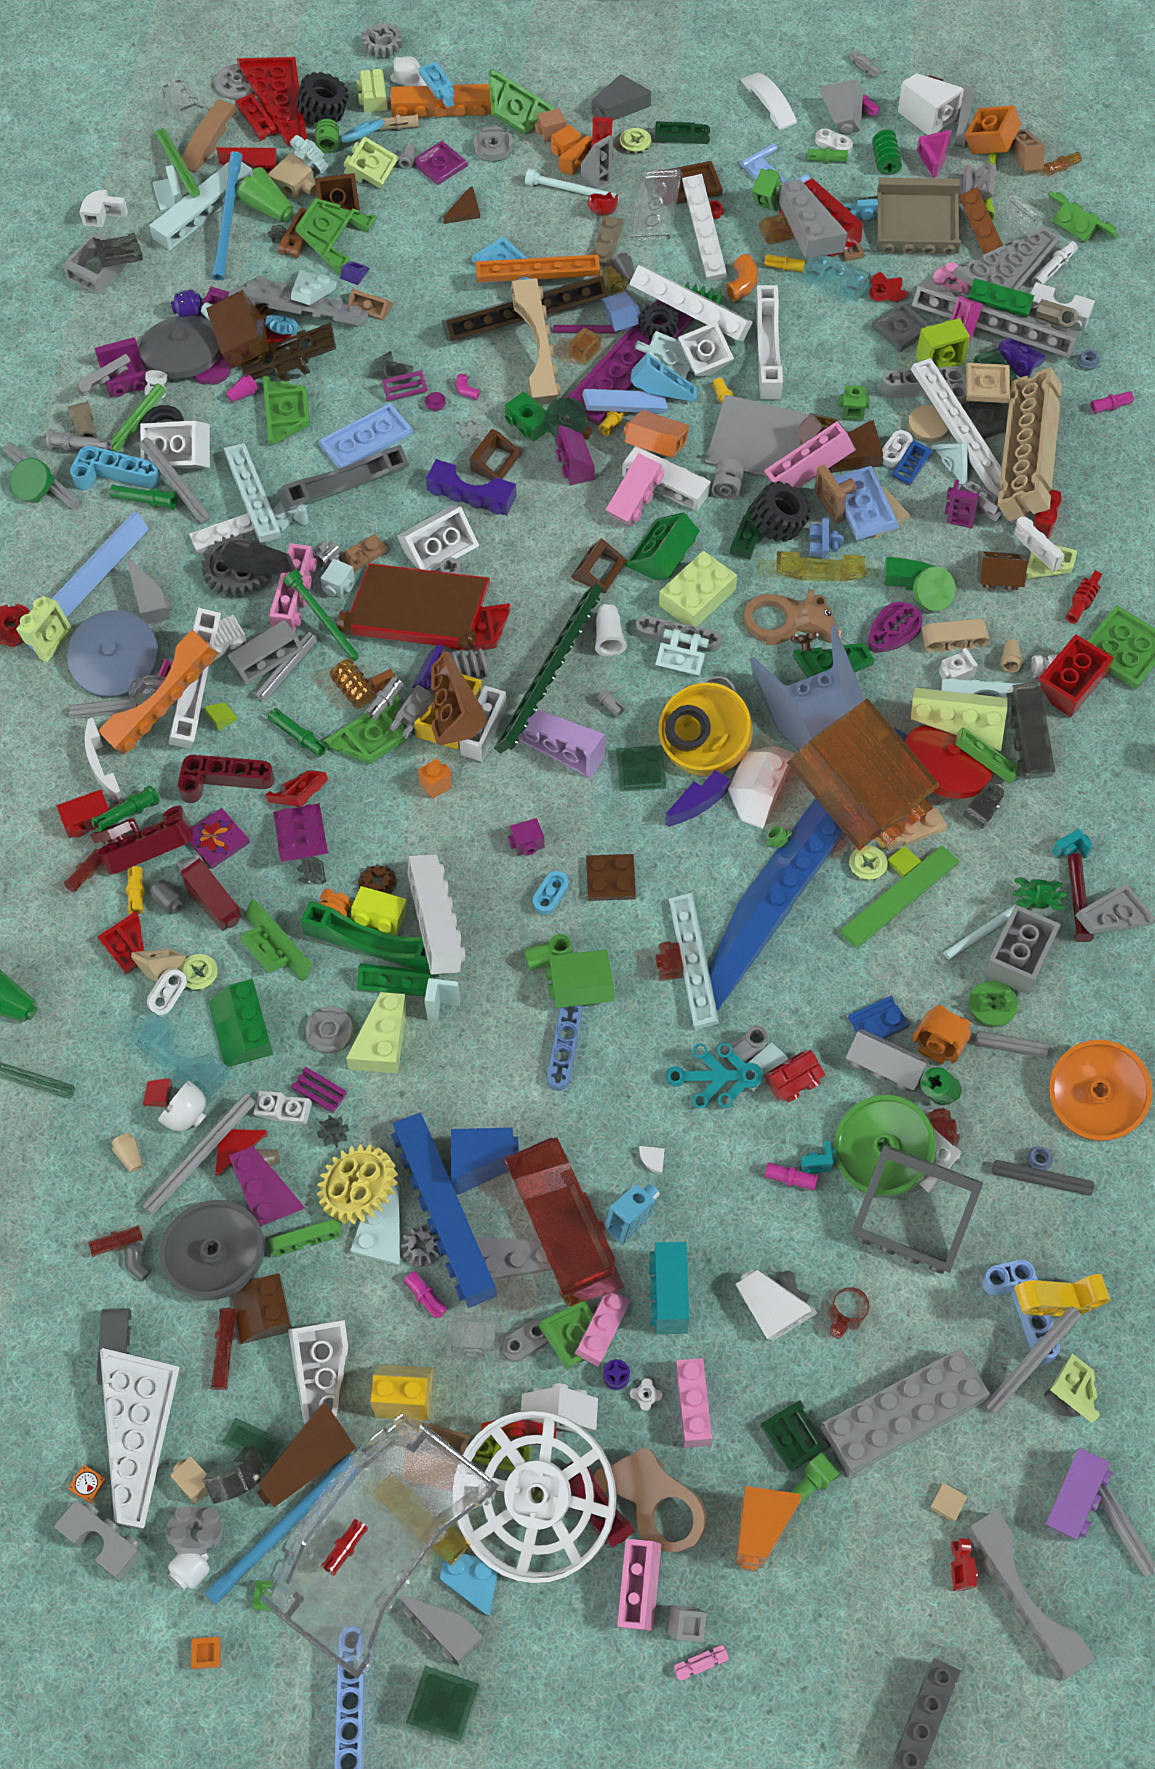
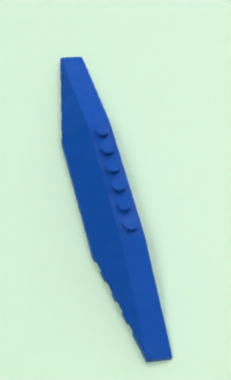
(773, 896)

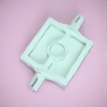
(668, 352)

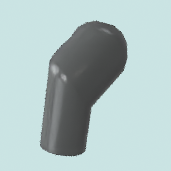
(132, 1261)
(787, 1280)
(1059, 1405)

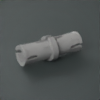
(384, 698)

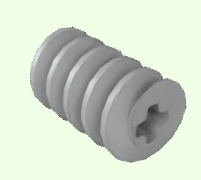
(472, 662)

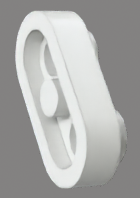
(834, 140)
(895, 449)
(167, 991)

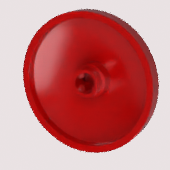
(954, 769)

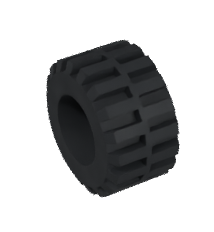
(322, 97)
(780, 511)

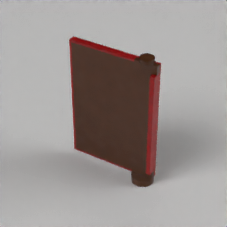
(416, 606)

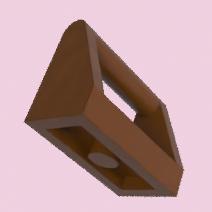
(485, 450)
(601, 547)

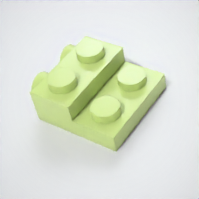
(370, 162)
(44, 627)

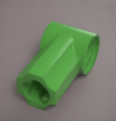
(539, 955)

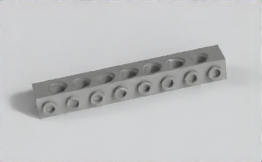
(1023, 329)

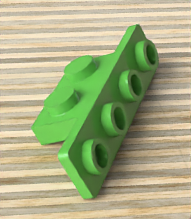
(1078, 222)
(271, 944)

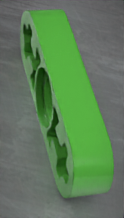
(310, 1235)

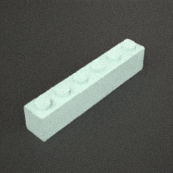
(194, 211)

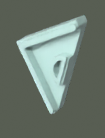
(954, 458)

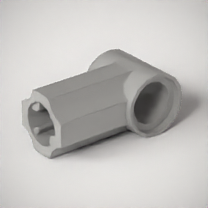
(745, 1047)

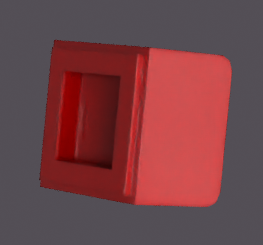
(158, 1093)

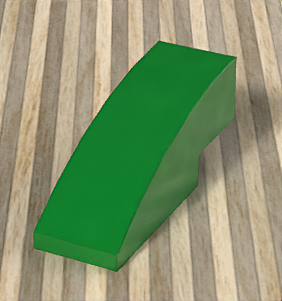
(902, 571)

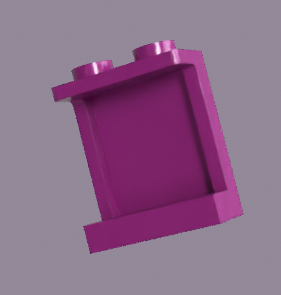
(130, 380)

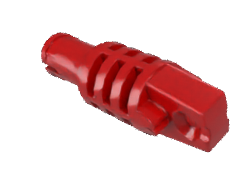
(1084, 597)

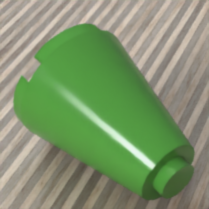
(264, 196)

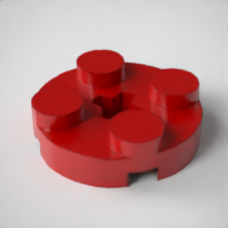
(11, 614)

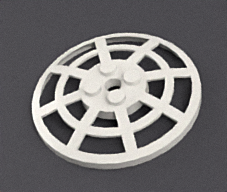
(539, 1514)

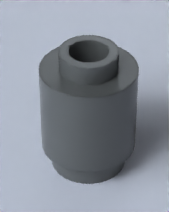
(167, 897)

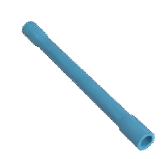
(220, 261)
(229, 1579)

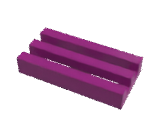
(387, 390)
(302, 1079)

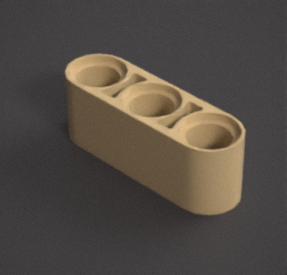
(955, 634)

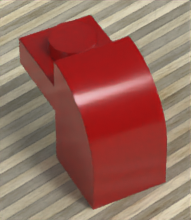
(601, 128)

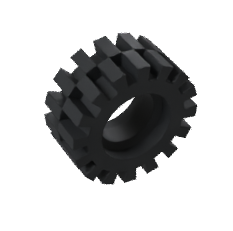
(662, 313)

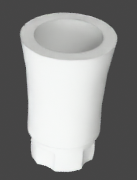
(609, 631)

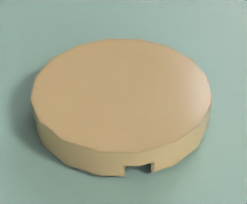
(927, 424)

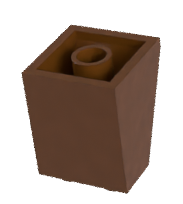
(238, 328)

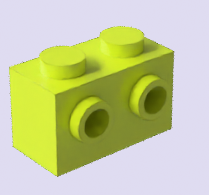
(378, 910)

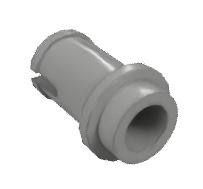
(406, 158)
(610, 702)

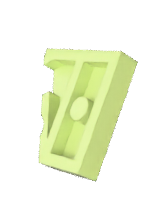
(1037, 568)
(1077, 1387)

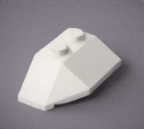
(759, 783)

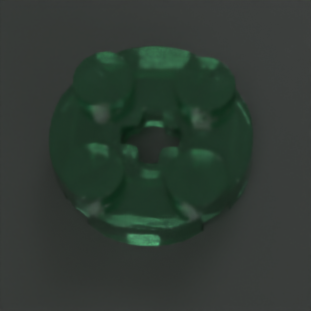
(565, 407)

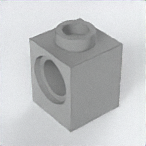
(687, 1623)

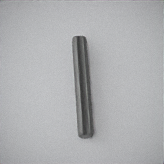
(1043, 1177)

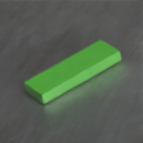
(986, 755)

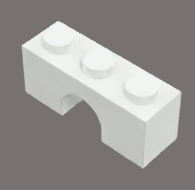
(1081, 304)

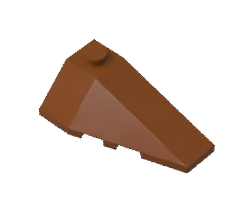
(455, 705)

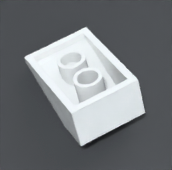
(181, 443)

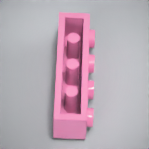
(801, 464)
(288, 602)

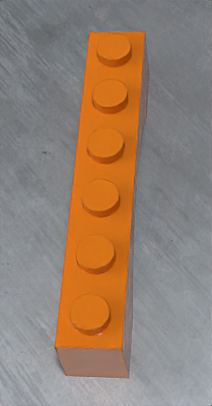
(190, 659)

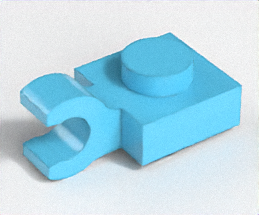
(864, 209)

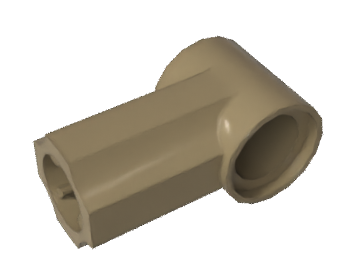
(1054, 313)
(82, 419)

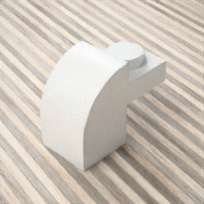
(99, 205)

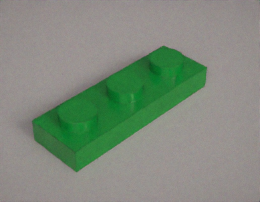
(1001, 297)
(393, 979)

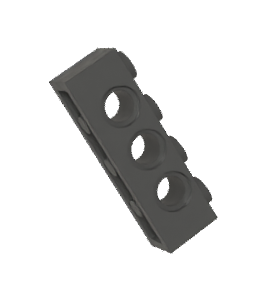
(925, 1716)

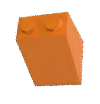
(762, 1523)

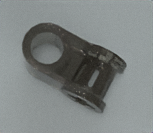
(983, 806)

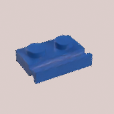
(880, 1018)

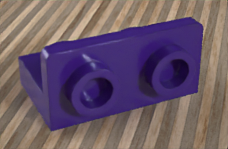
(1020, 357)

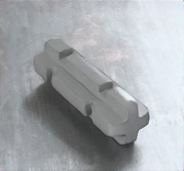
(864, 63)

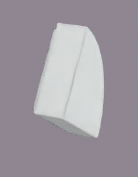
(652, 1158)

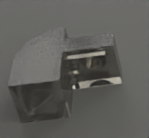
(234, 1477)

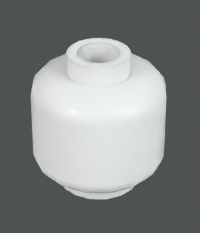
(188, 1570)

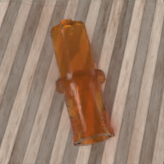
(1062, 163)

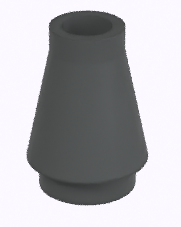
(624, 265)

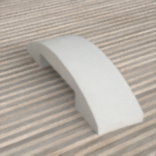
(772, 98)
(94, 742)

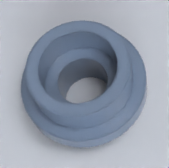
(1089, 355)
(1044, 1153)

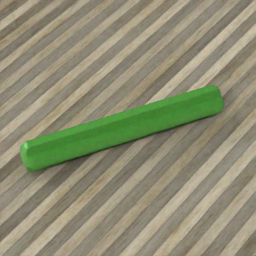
(137, 416)

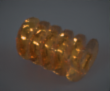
(352, 683)

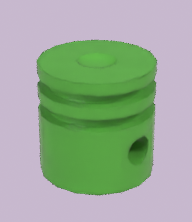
(326, 135)

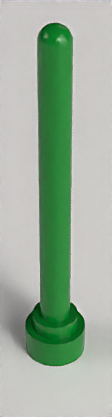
(295, 581)

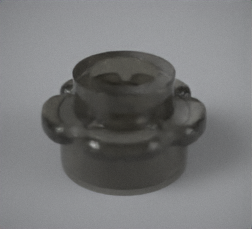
(277, 233)

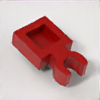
(963, 1568)

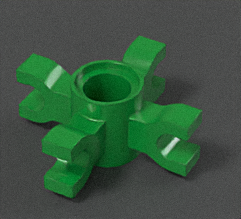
(1039, 893)

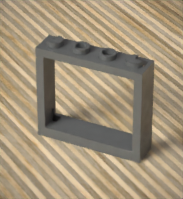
(934, 1170)

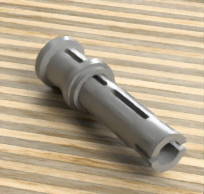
(69, 441)

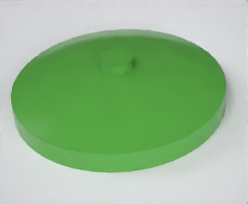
(880, 1122)

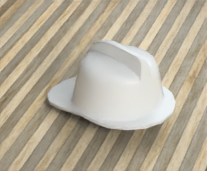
(407, 72)

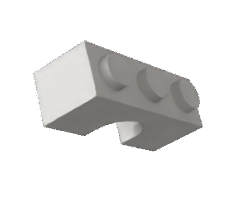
(82, 1523)

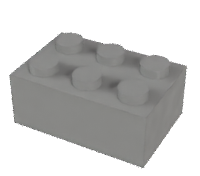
(1021, 949)

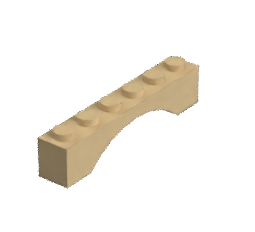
(527, 303)

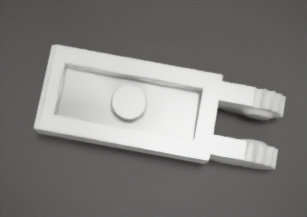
(1038, 543)

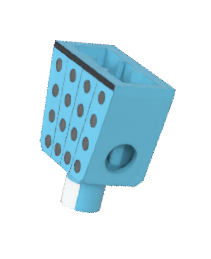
(630, 1211)

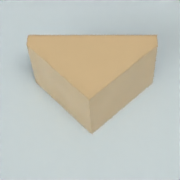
(155, 962)

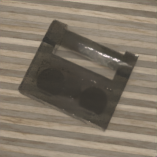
(118, 250)

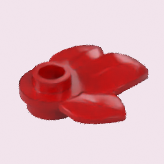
(886, 289)

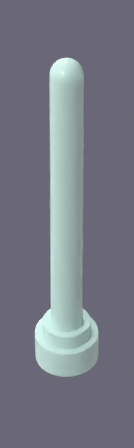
(534, 178)

